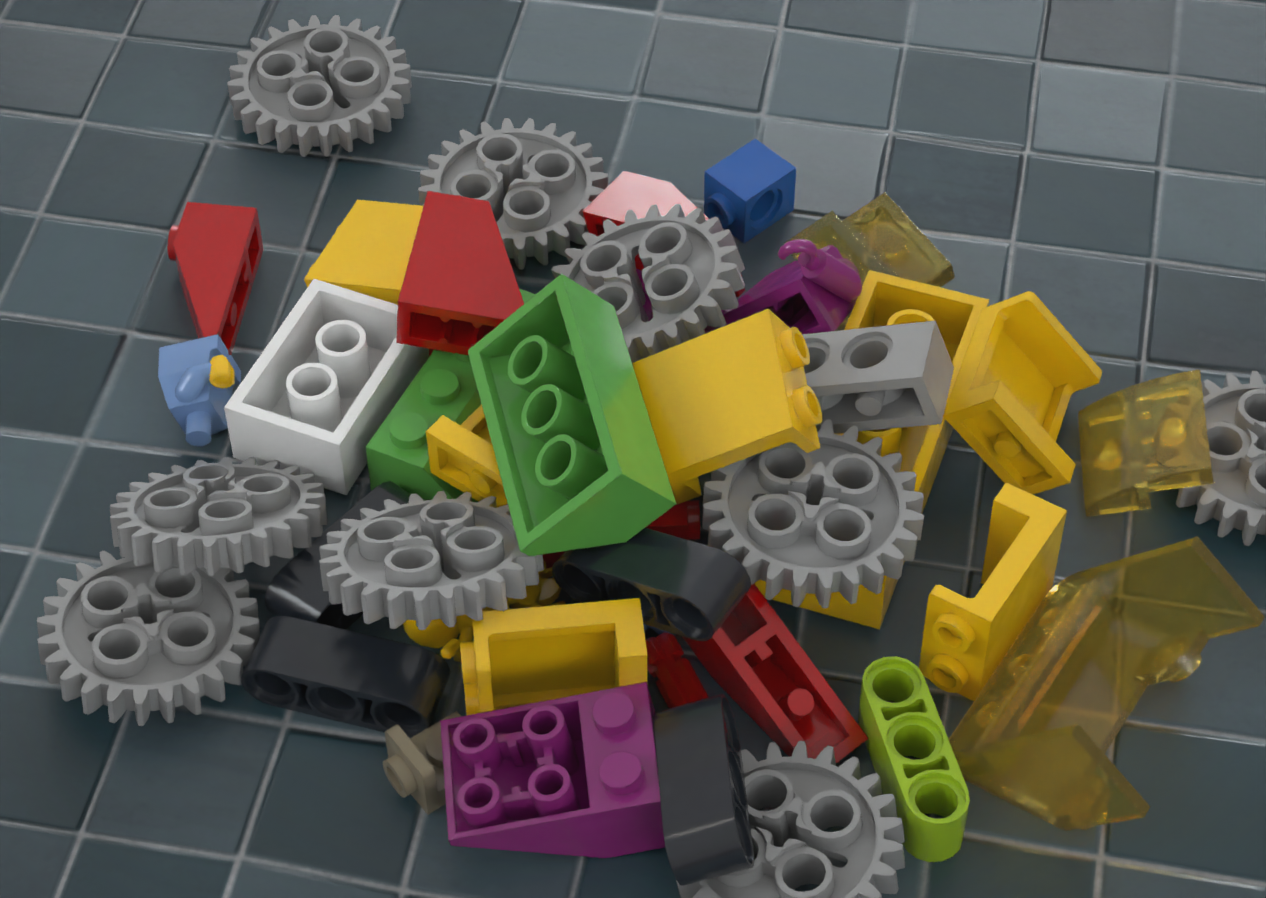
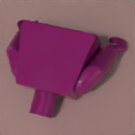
(805, 294)

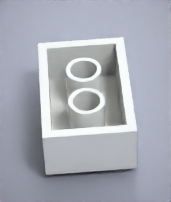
(323, 386)

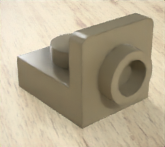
(417, 765)

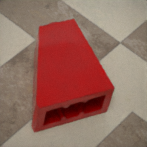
(455, 277)

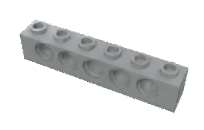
(880, 376)

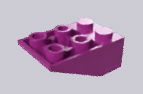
(556, 776)

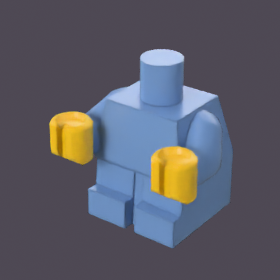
(197, 385)

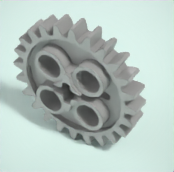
(320, 85)
(529, 178)
(686, 273)
(1238, 458)
(218, 516)
(816, 516)
(427, 561)
(146, 637)
(792, 841)

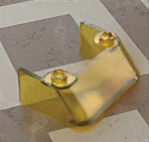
(1079, 672)

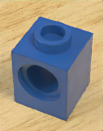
(749, 190)

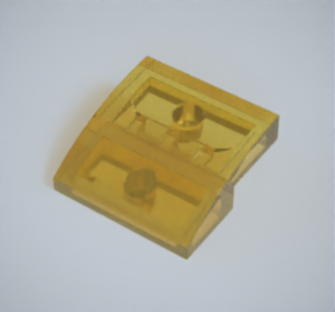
(882, 241)
(1144, 443)

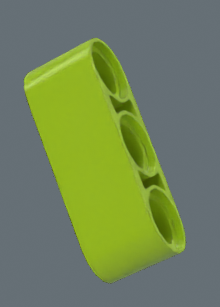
(915, 730)

